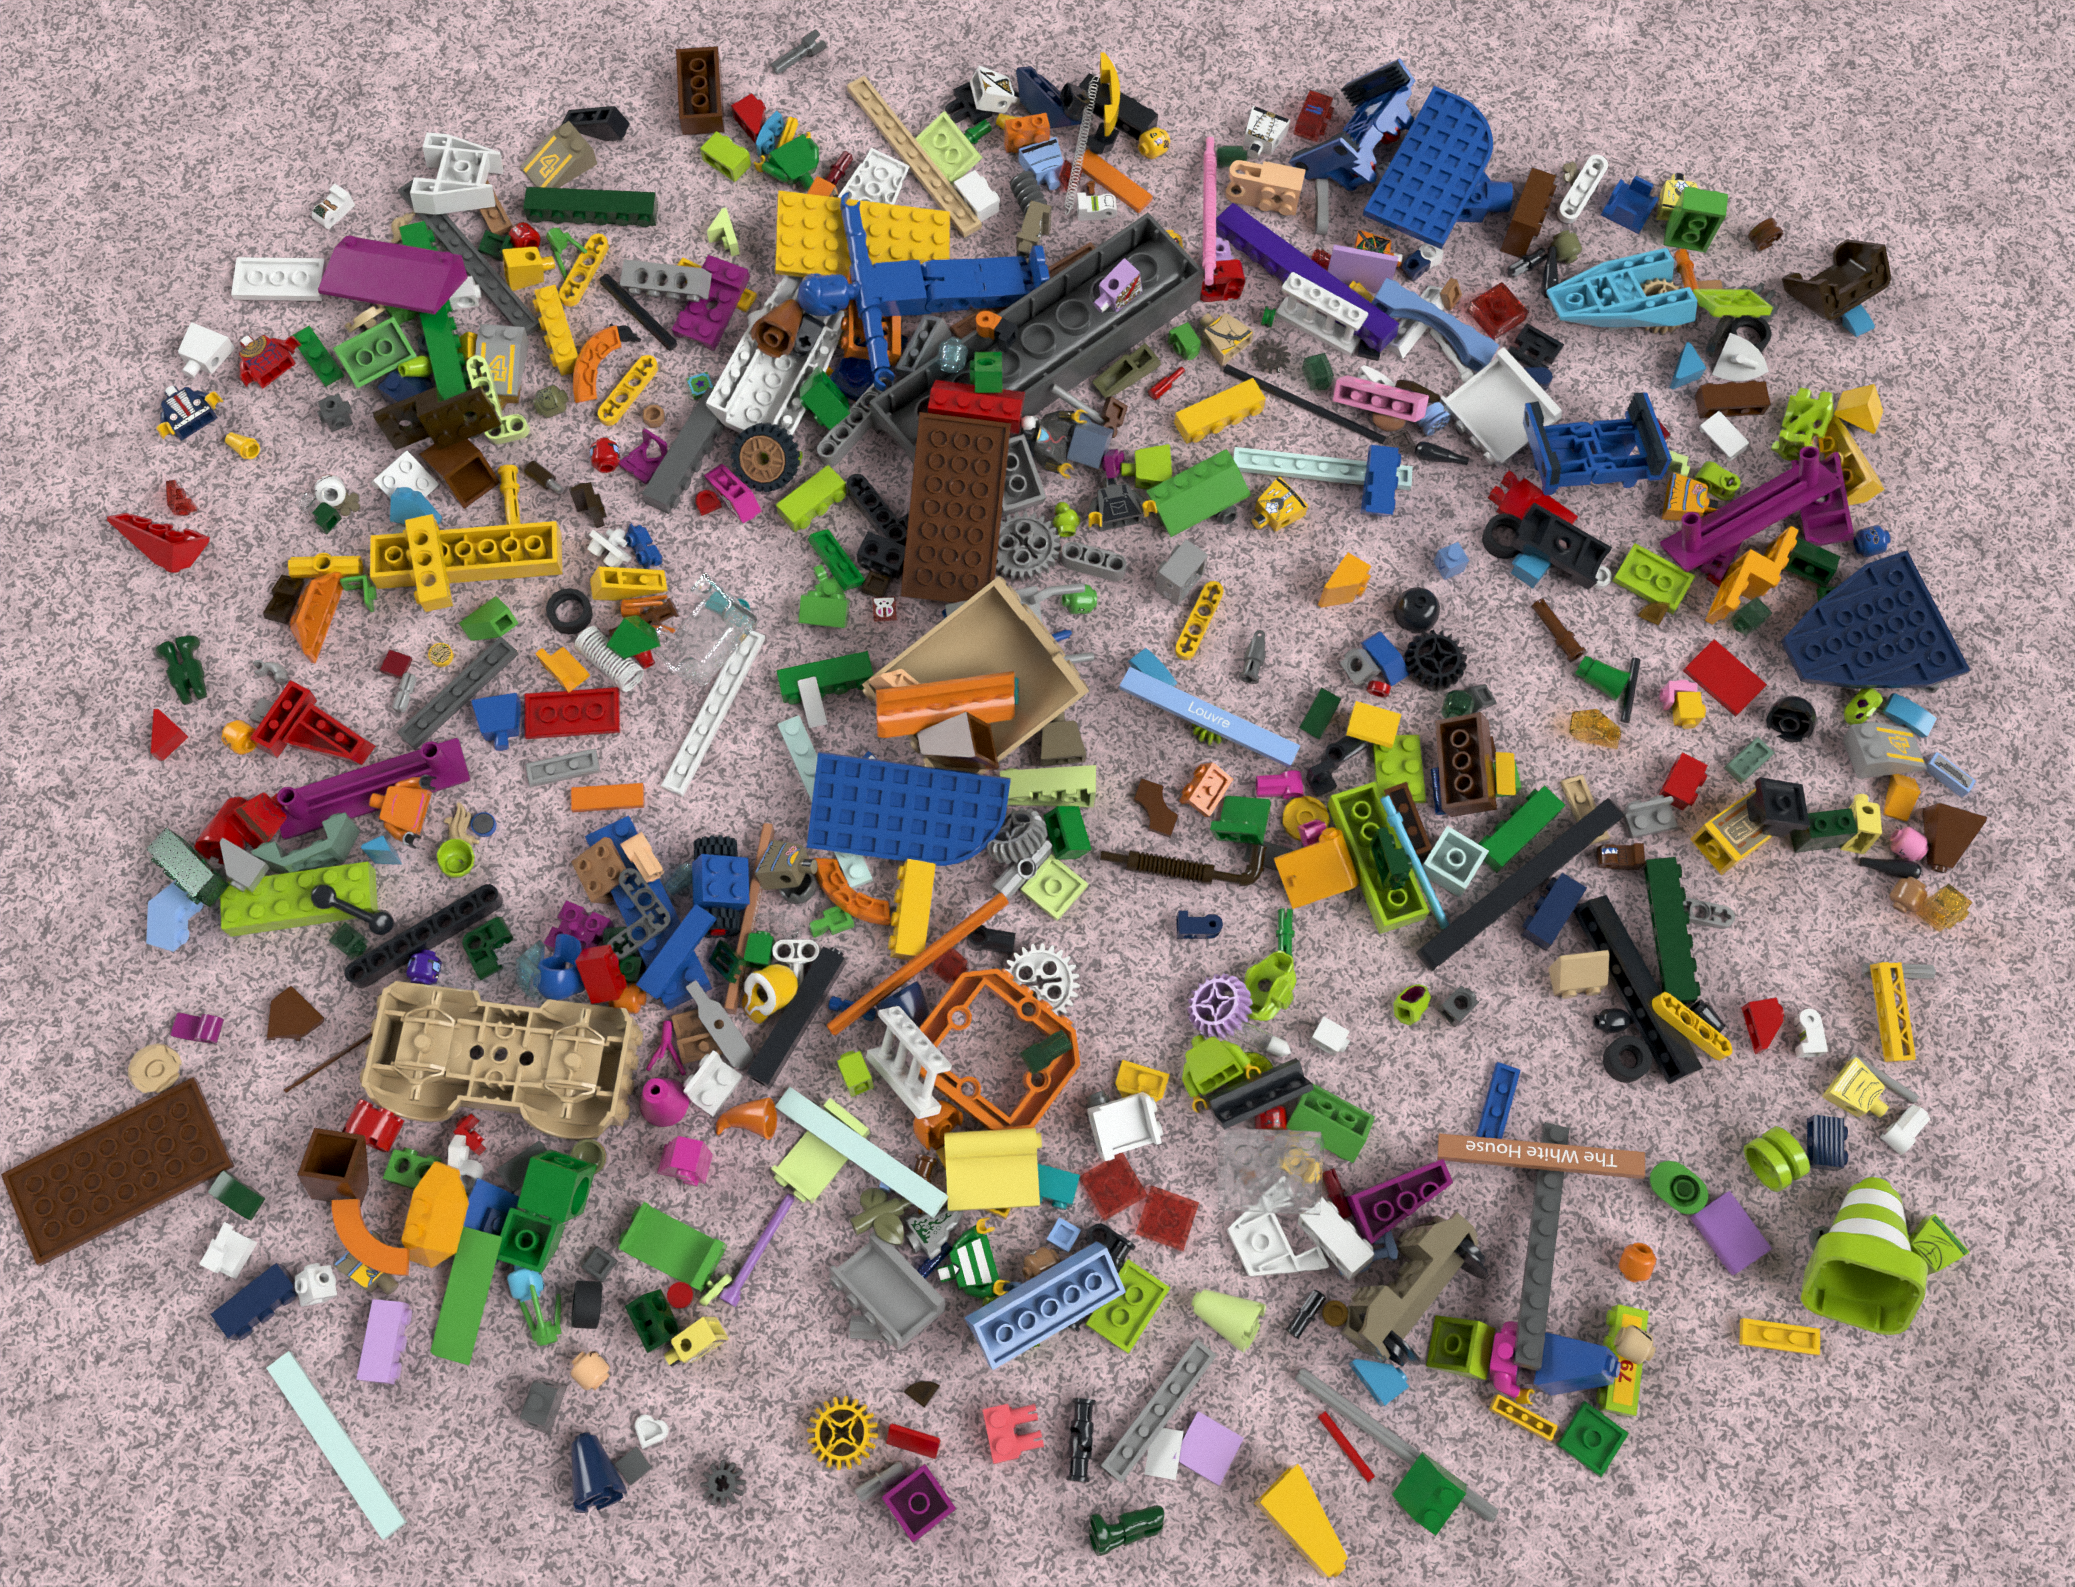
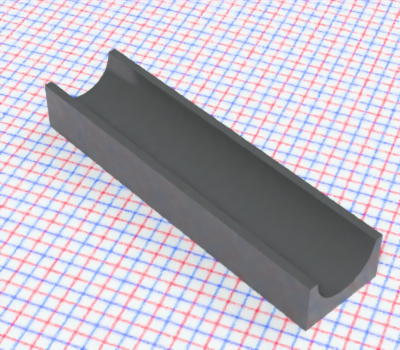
(1060, 329)

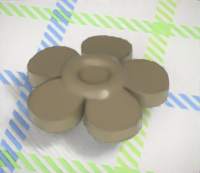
(1570, 172)
(348, 503)

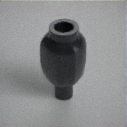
(1612, 1020)

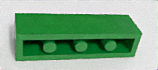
(832, 676)
(1521, 827)

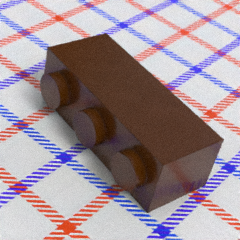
(1732, 399)
(1404, 803)

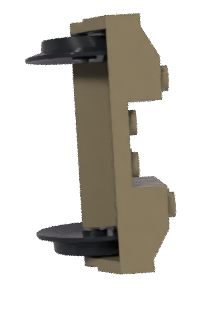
(1386, 1313)

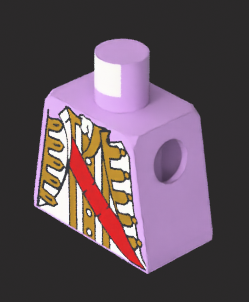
(1119, 287)

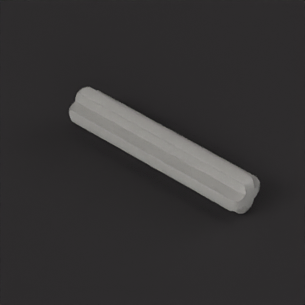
(1910, 971)

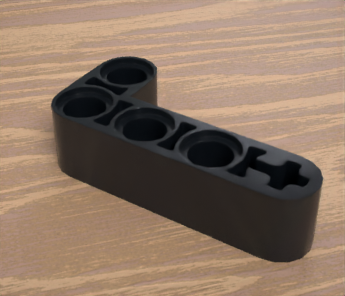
(878, 511)

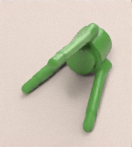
(558, 242)
(544, 1332)

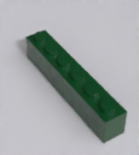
(590, 206)
(1670, 929)

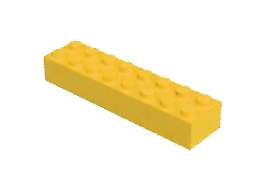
(474, 554)

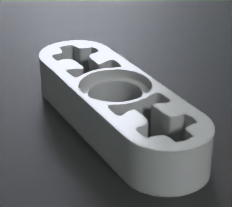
(1321, 205)
(1715, 922)

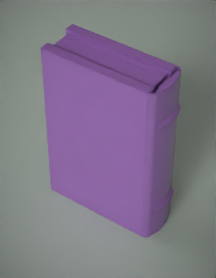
(1730, 1233)

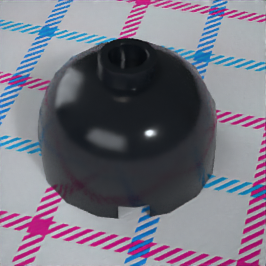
(1417, 610)
(1796, 717)

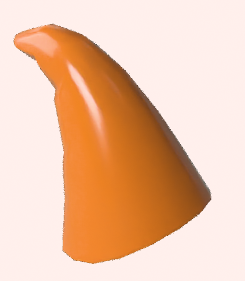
(751, 1117)

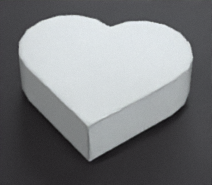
(650, 1430)

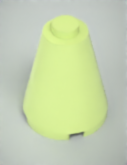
(1230, 1316)

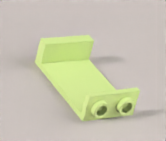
(813, 1162)

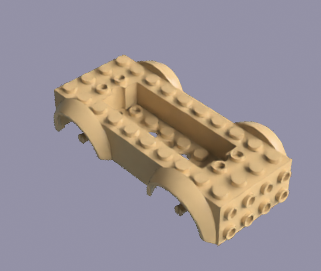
(570, 1090)

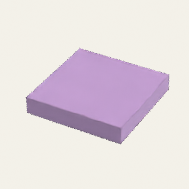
(1208, 1448)

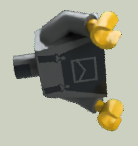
(1118, 506)

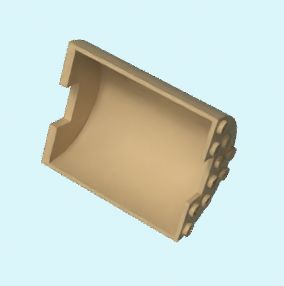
(992, 637)

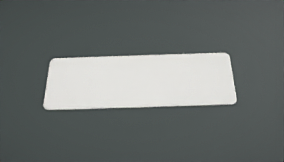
(812, 702)

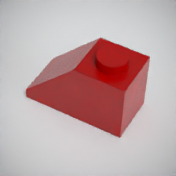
(750, 115)
(1763, 1022)

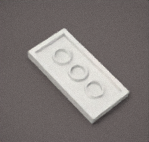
(278, 278)

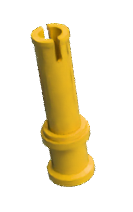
(510, 490)

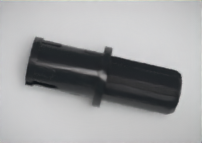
(1527, 263)
(1305, 1314)

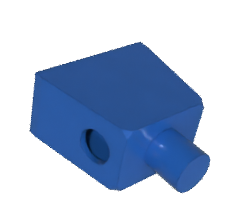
(498, 718)

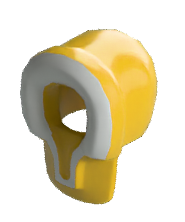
(779, 985)

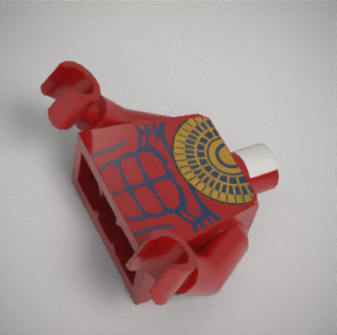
(265, 359)

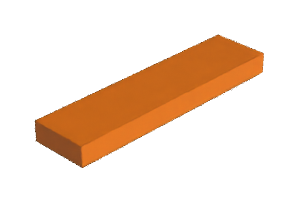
(1114, 181)

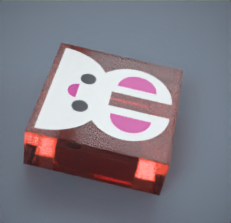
(884, 609)

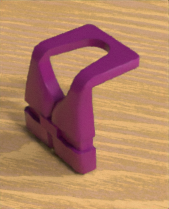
(637, 461)

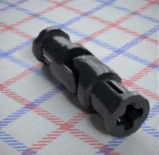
(1081, 1435)

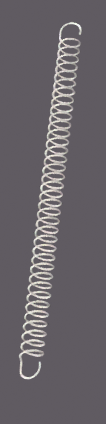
(1080, 148)

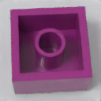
(919, 1503)

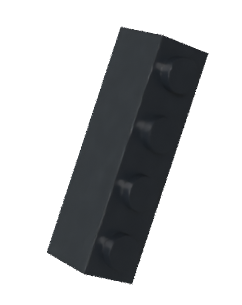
(1132, 116)

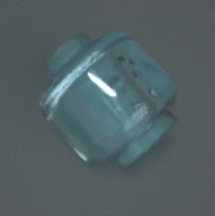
(952, 355)

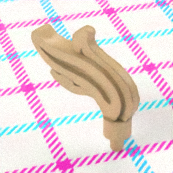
(398, 222)
(459, 825)

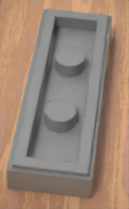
(562, 767)

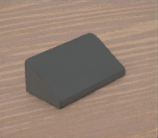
(514, 1170)

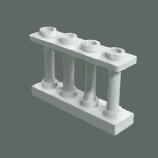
(1315, 324)
(893, 1067)

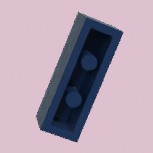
(1552, 911)
(255, 1302)

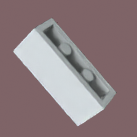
(1337, 1239)

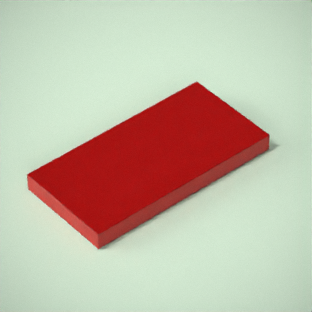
(572, 713)

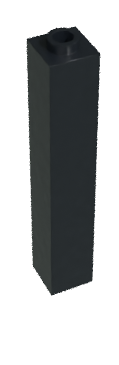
(797, 1017)

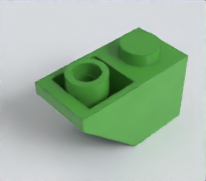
(489, 621)

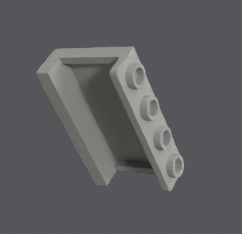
(887, 1292)

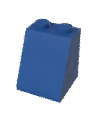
(1574, 1365)

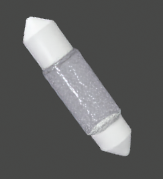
(1262, 1039)

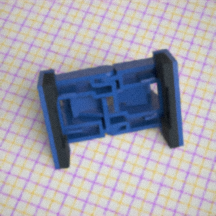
(1380, 105)
(1599, 449)

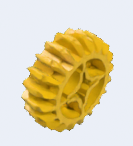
(825, 1417)

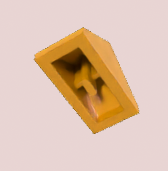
(1901, 797)

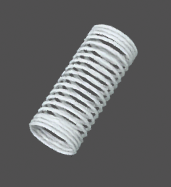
(626, 674)

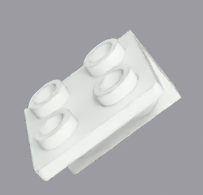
(405, 473)
(711, 1083)

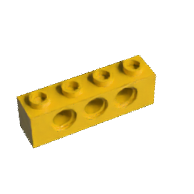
(439, 594)

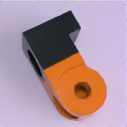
(996, 328)

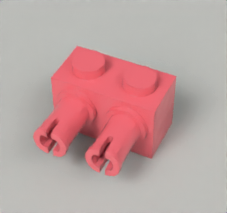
(1002, 1440)

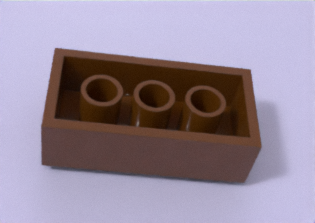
(700, 90)
(1465, 764)

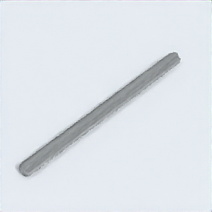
(1382, 1434)

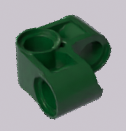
(492, 936)

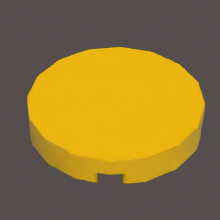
(1298, 813)

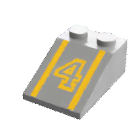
(506, 354)
(1882, 750)

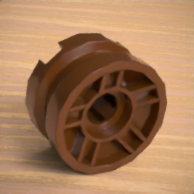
(1765, 234)

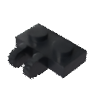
(965, 99)

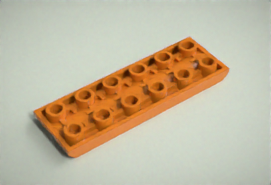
(920, 706)

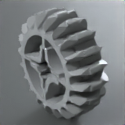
(1018, 837)

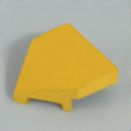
(1137, 1078)

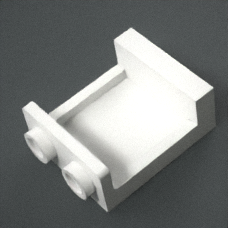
(1124, 1125)

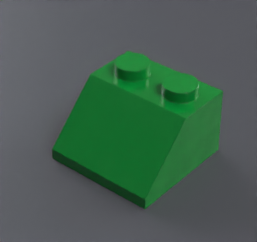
(824, 399)
(529, 1240)
(1429, 1493)

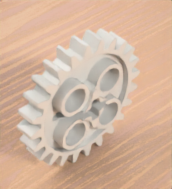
(1036, 961)

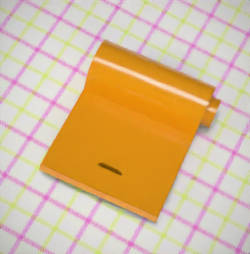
(1319, 869)

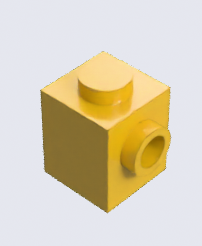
(1688, 709)

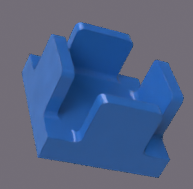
(1631, 204)

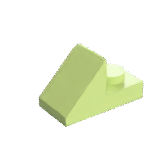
(722, 230)

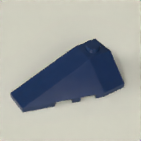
(397, 388)

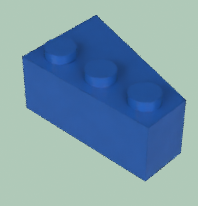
(1380, 481)

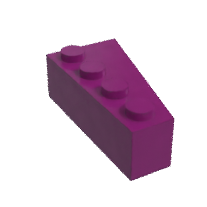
(1391, 1201)

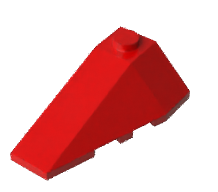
(159, 542)

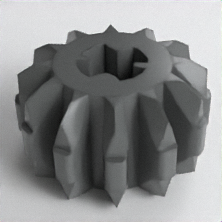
(714, 1486)

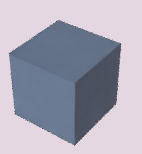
(1090, 444)

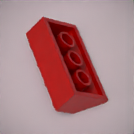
(962, 401)

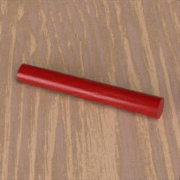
(1346, 1446)

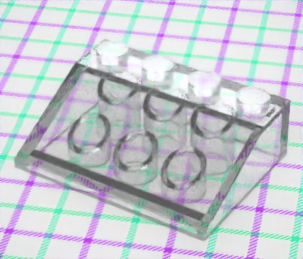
(1270, 1171)

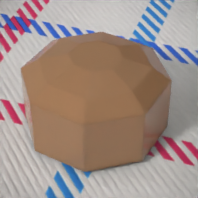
(653, 416)

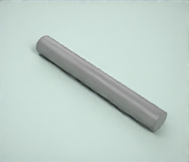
(1076, 403)
(1889, 1082)

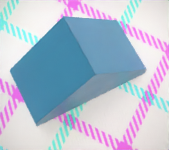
(1688, 368)

